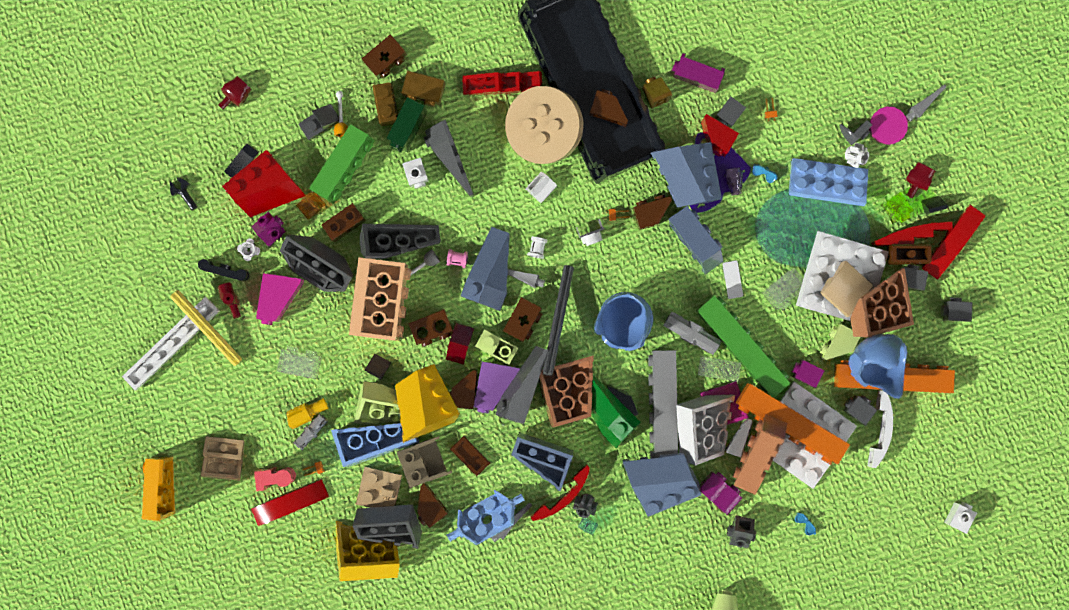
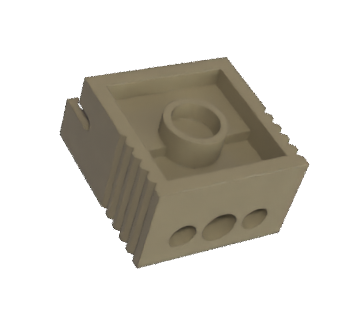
(422, 462)

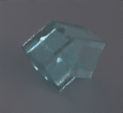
(588, 525)

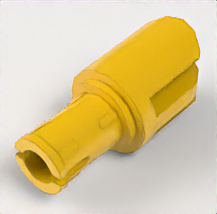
(305, 413)

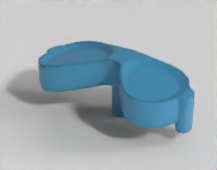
(770, 175)
(809, 528)

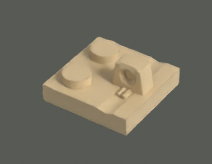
(378, 488)

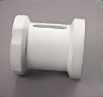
(537, 247)

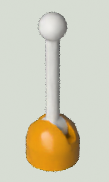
(340, 128)

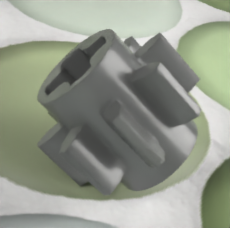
(585, 505)

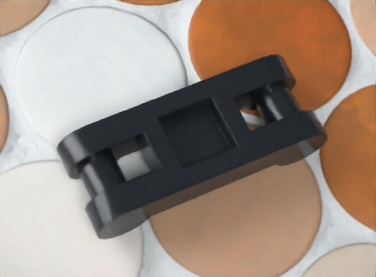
(223, 270)

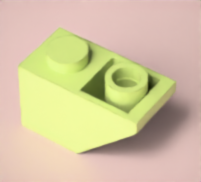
(840, 342)
(496, 347)

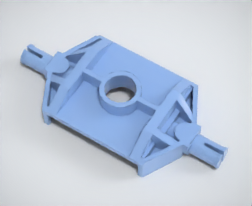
(471, 523)

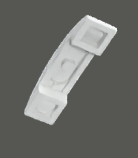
(877, 454)

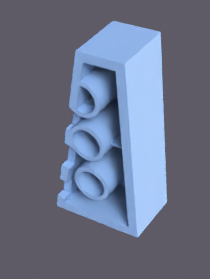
(368, 442)

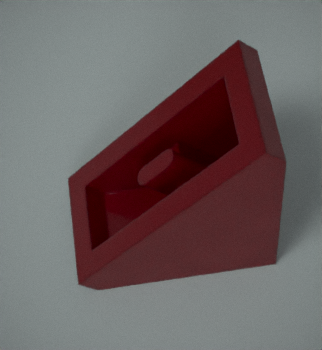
(459, 343)

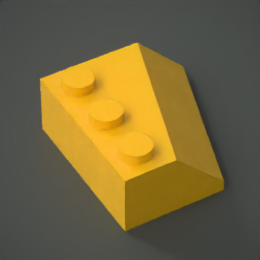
(424, 403)

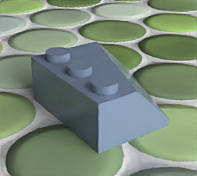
(662, 481)

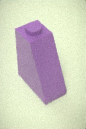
(492, 384)

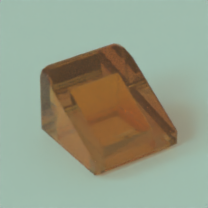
(311, 205)

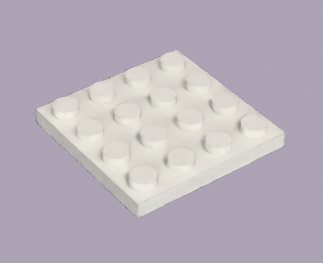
(824, 261)
(794, 457)

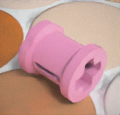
(457, 258)

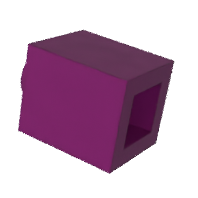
(807, 373)

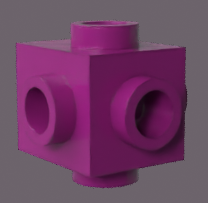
(269, 228)

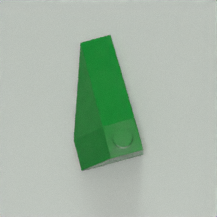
(611, 415)

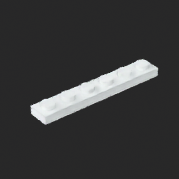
(168, 346)

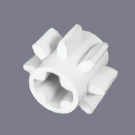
(856, 155)

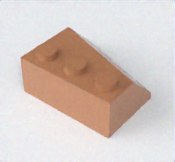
(883, 308)

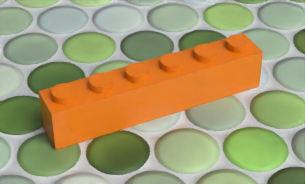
(915, 379)
(798, 427)

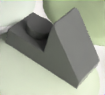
(319, 121)

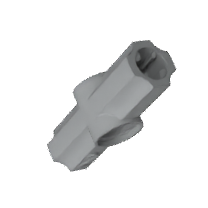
(692, 333)

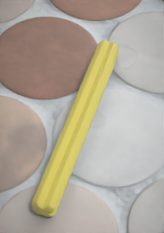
(206, 327)

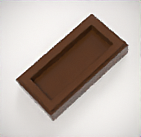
(470, 455)

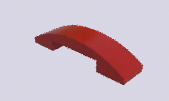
(290, 502)
(544, 511)

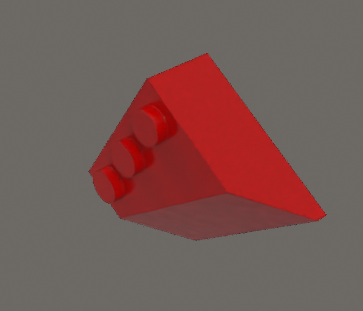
(262, 186)

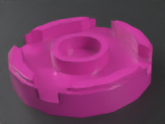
(888, 125)

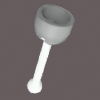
(430, 259)

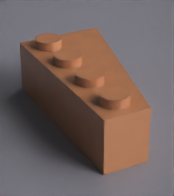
(760, 454)

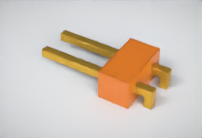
(770, 114)

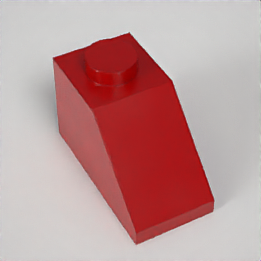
(719, 135)

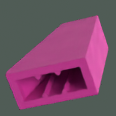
(276, 296)

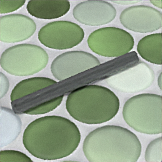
(558, 320)

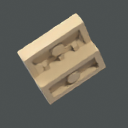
(845, 288)
(222, 458)

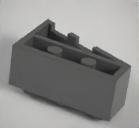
(388, 524)

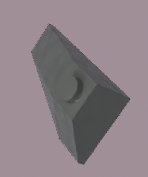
(443, 146)
(395, 239)
(519, 394)

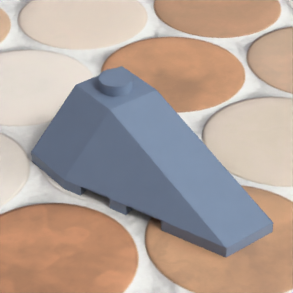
(488, 276)

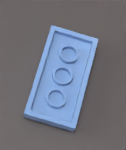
(828, 182)

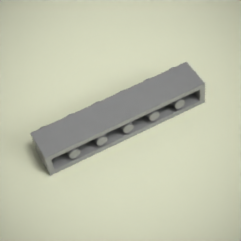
(663, 403)

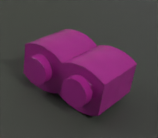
(718, 492)

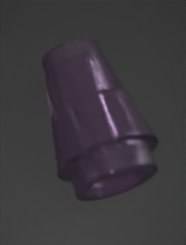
(734, 180)

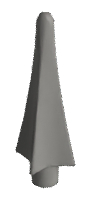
(918, 109)
(528, 278)
(517, 516)

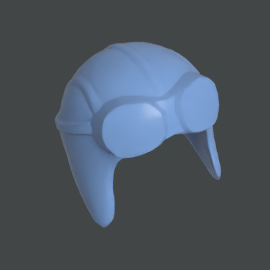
(624, 321)
(880, 363)

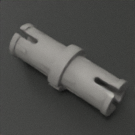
(310, 431)

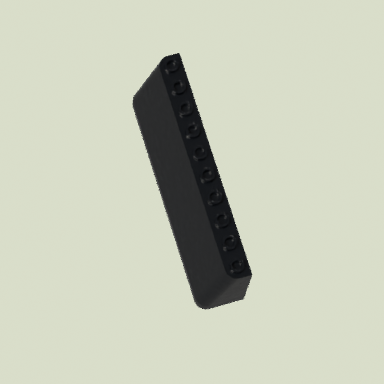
(583, 57)

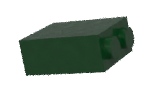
(406, 125)

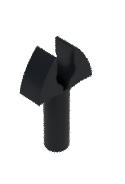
(183, 192)

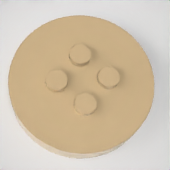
(544, 125)

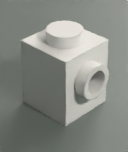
(415, 173)
(961, 517)

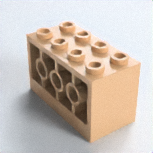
(367, 295)

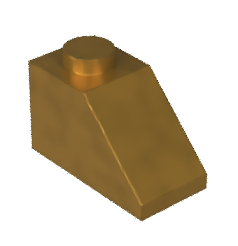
(656, 91)

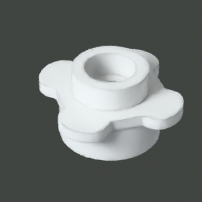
(253, 249)

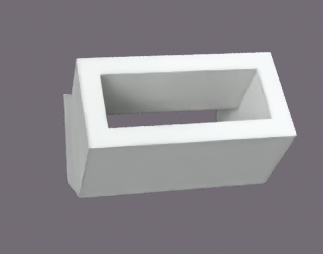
(541, 187)

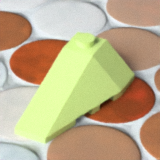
(377, 405)

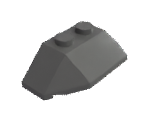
(316, 263)

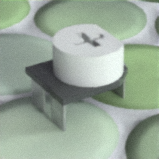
(592, 237)

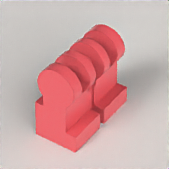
(270, 476)

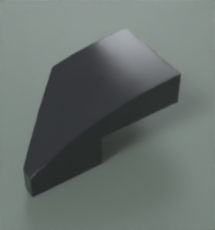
(624, 398)

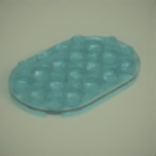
(789, 226)

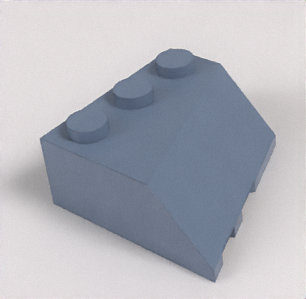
(690, 173)

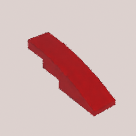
(500, 83)
(908, 235)
(954, 241)

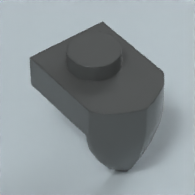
(861, 132)

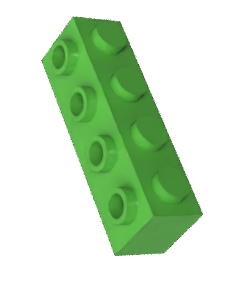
(342, 164)

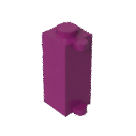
(697, 74)

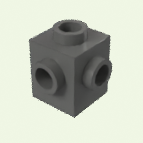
(741, 532)

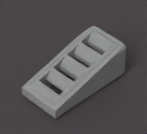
(739, 440)

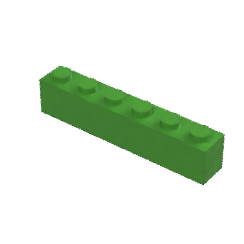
(742, 346)

